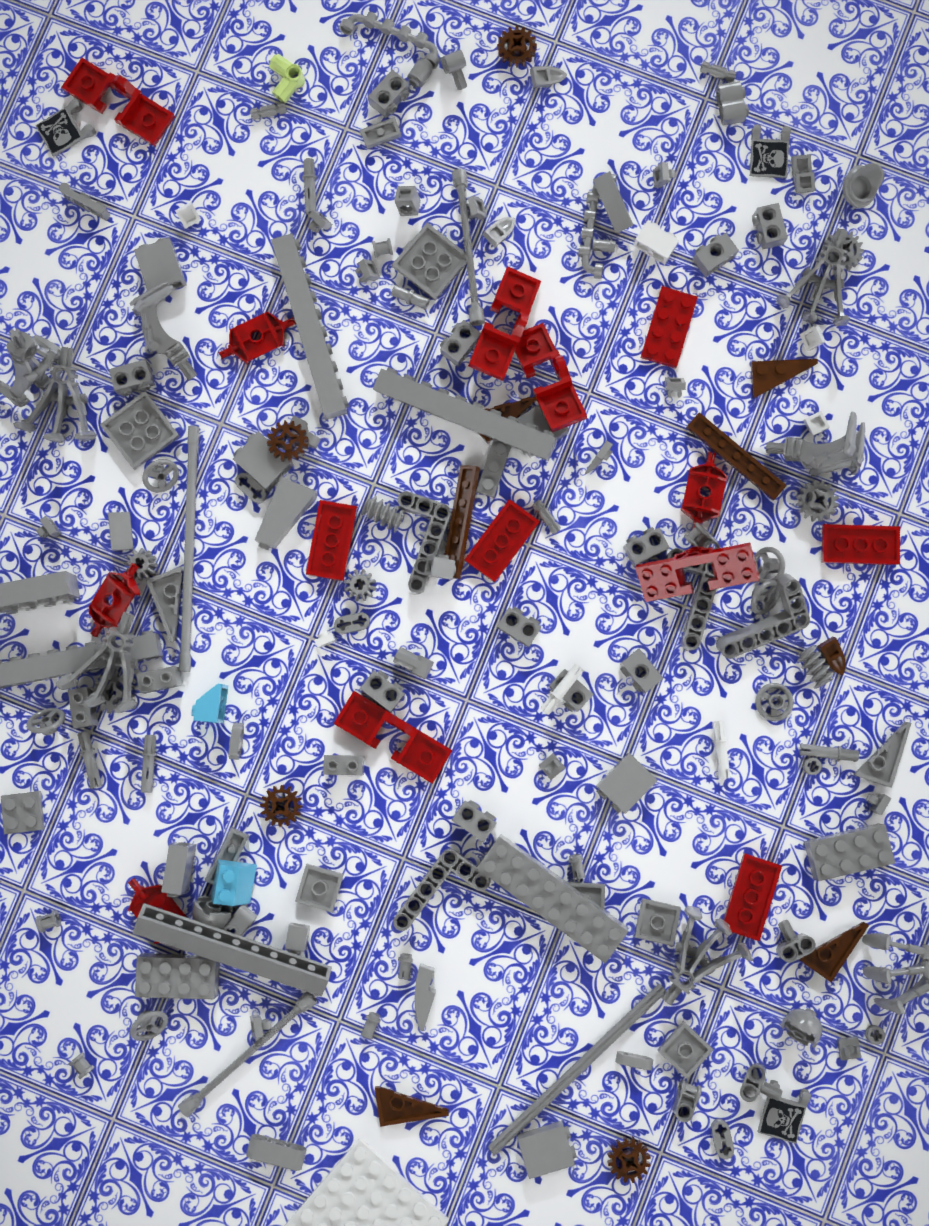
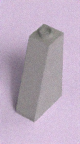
(284, 511)

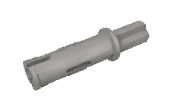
(309, 185)
(829, 752)
(89, 759)
(148, 762)

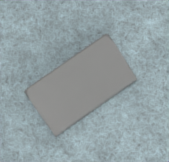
(120, 531)

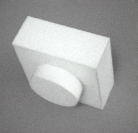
(188, 215)
(812, 338)
(816, 423)
(325, 639)

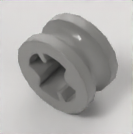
(807, 769)
(878, 1040)

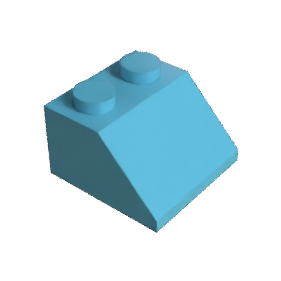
(211, 705)
(233, 883)

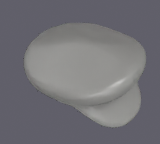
(862, 184)

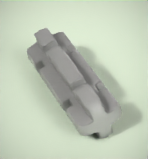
(718, 71)
(268, 110)
(546, 517)

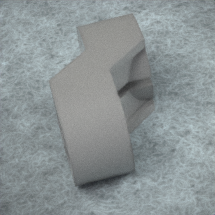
(313, 439)

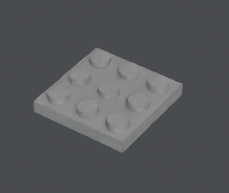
(430, 261)
(139, 430)

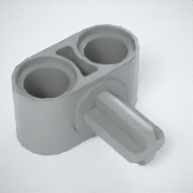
(454, 64)
(794, 942)
(759, 1085)

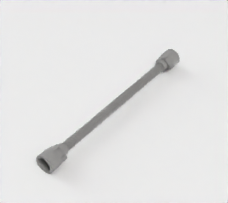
(476, 313)
(191, 1103)

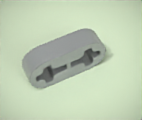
(248, 491)
(353, 627)
(236, 741)
(634, 1060)
(727, 1138)

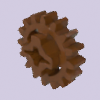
(517, 49)
(280, 441)
(274, 798)
(624, 1167)

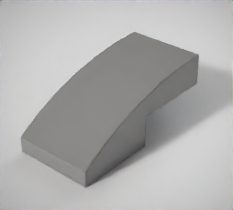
(802, 173)

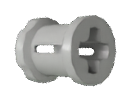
(382, 248)
(48, 921)
(81, 1065)

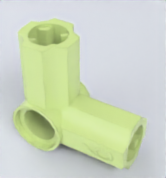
(286, 70)

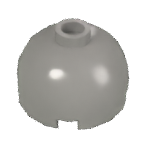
(211, 914)
(803, 1026)

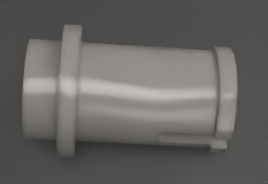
(604, 245)
(577, 866)
(405, 965)
(370, 1025)

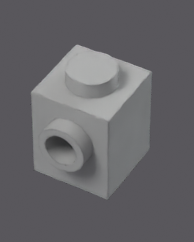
(440, 567)

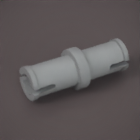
(410, 297)

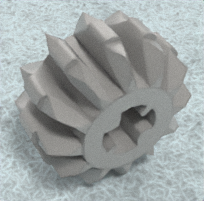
(147, 565)
(354, 582)

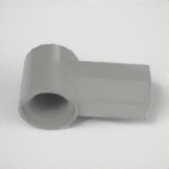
(415, 663)

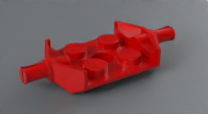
(272, 337)
(694, 504)
(122, 589)
(152, 896)

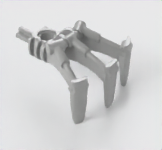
(823, 282)
(154, 335)
(27, 367)
(63, 401)
(826, 457)
(96, 698)
(698, 956)
(884, 975)

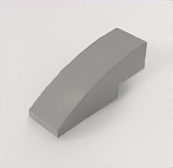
(613, 202)
(423, 994)

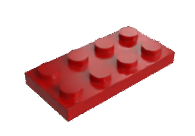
(669, 327)
(331, 540)
(502, 540)
(861, 544)
(752, 896)

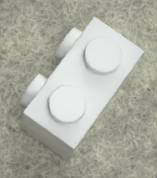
(656, 242)

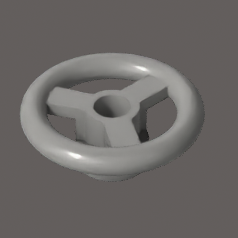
(160, 473)
(770, 565)
(763, 595)
(781, 701)
(47, 723)
(147, 1023)

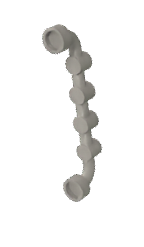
(387, 27)
(587, 234)

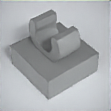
(662, 175)
(476, 207)
(318, 222)
(368, 270)
(674, 383)
(48, 528)
(552, 766)
(878, 803)
(259, 1025)
(849, 1048)

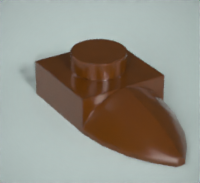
(833, 655)

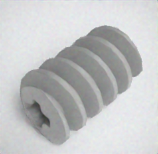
(383, 513)
(815, 666)

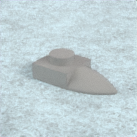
(546, 76)
(499, 230)
(604, 453)

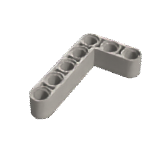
(429, 539)
(700, 595)
(770, 624)
(435, 883)

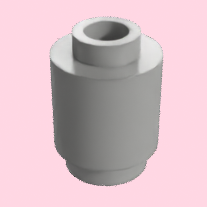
(420, 72)

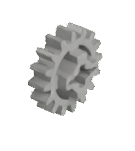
(852, 257)
(821, 507)
(111, 700)

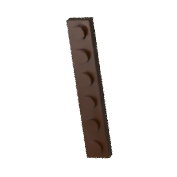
(736, 456)
(461, 516)

